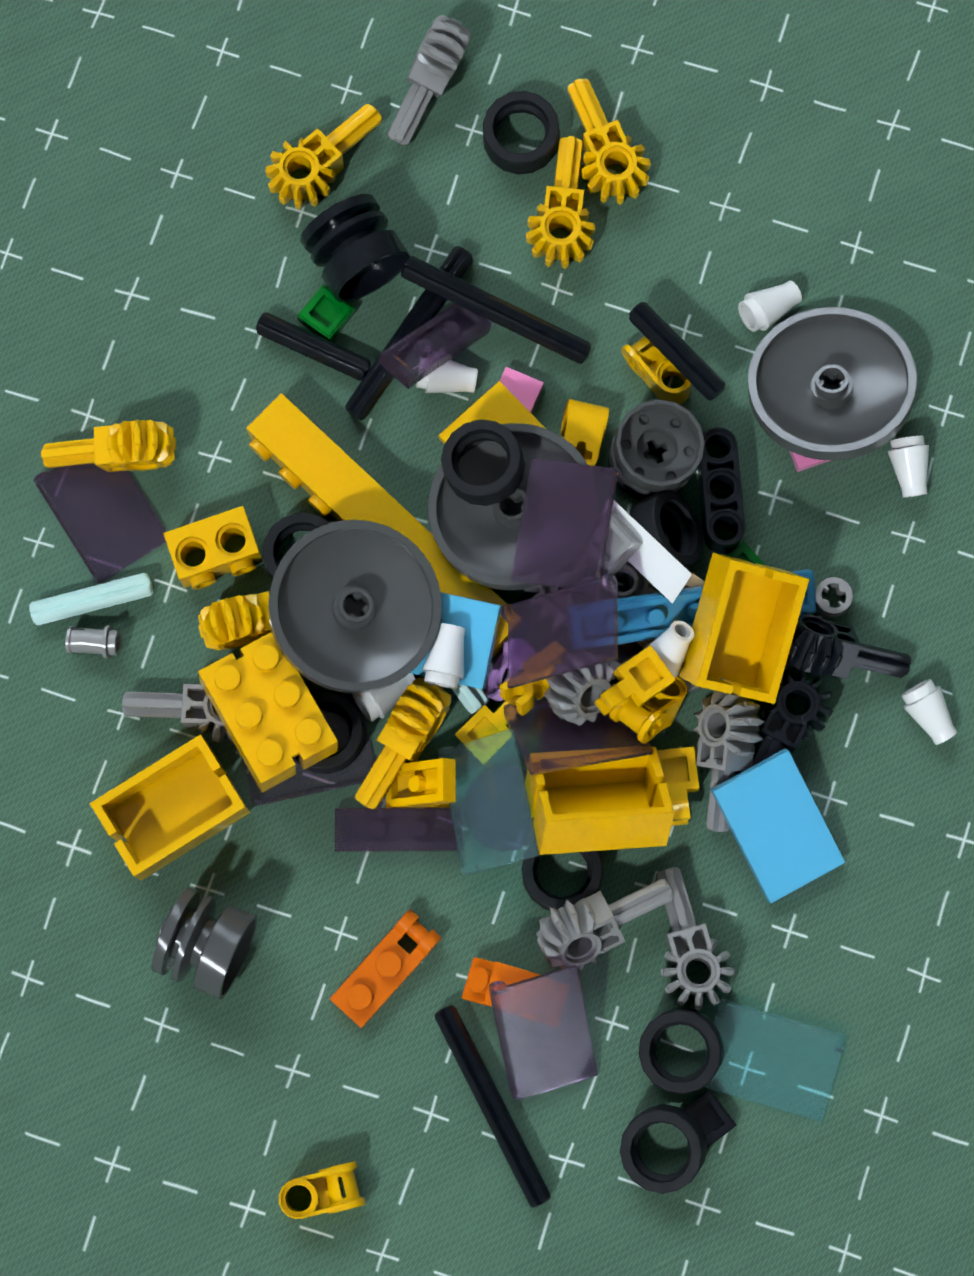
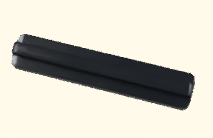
(313, 346)
(676, 351)

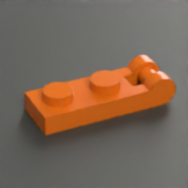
(384, 970)

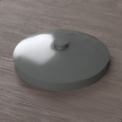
(832, 383)
(484, 538)
(354, 606)

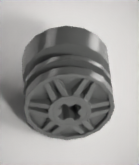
(661, 429)
(197, 940)

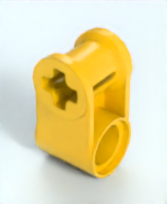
(653, 369)
(585, 428)
(654, 714)
(325, 1191)

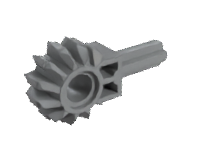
(429, 74)
(575, 692)
(191, 707)
(726, 743)
(591, 926)
(688, 944)

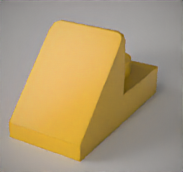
(424, 785)

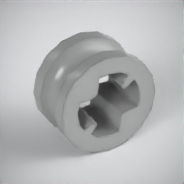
(842, 589)

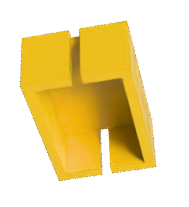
(744, 628)
(268, 712)
(601, 806)
(170, 808)

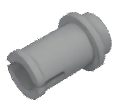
(93, 641)

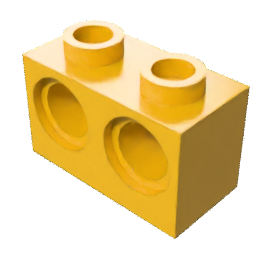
(210, 536)

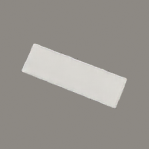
(654, 560)

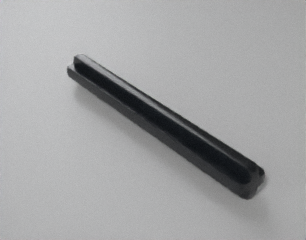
(495, 309)
(423, 310)
(492, 1106)

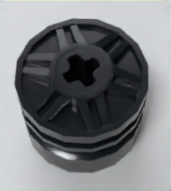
(354, 247)

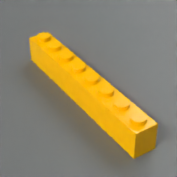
(349, 493)

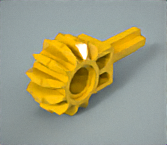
(607, 145)
(320, 156)
(562, 210)
(117, 447)
(235, 621)
(405, 736)

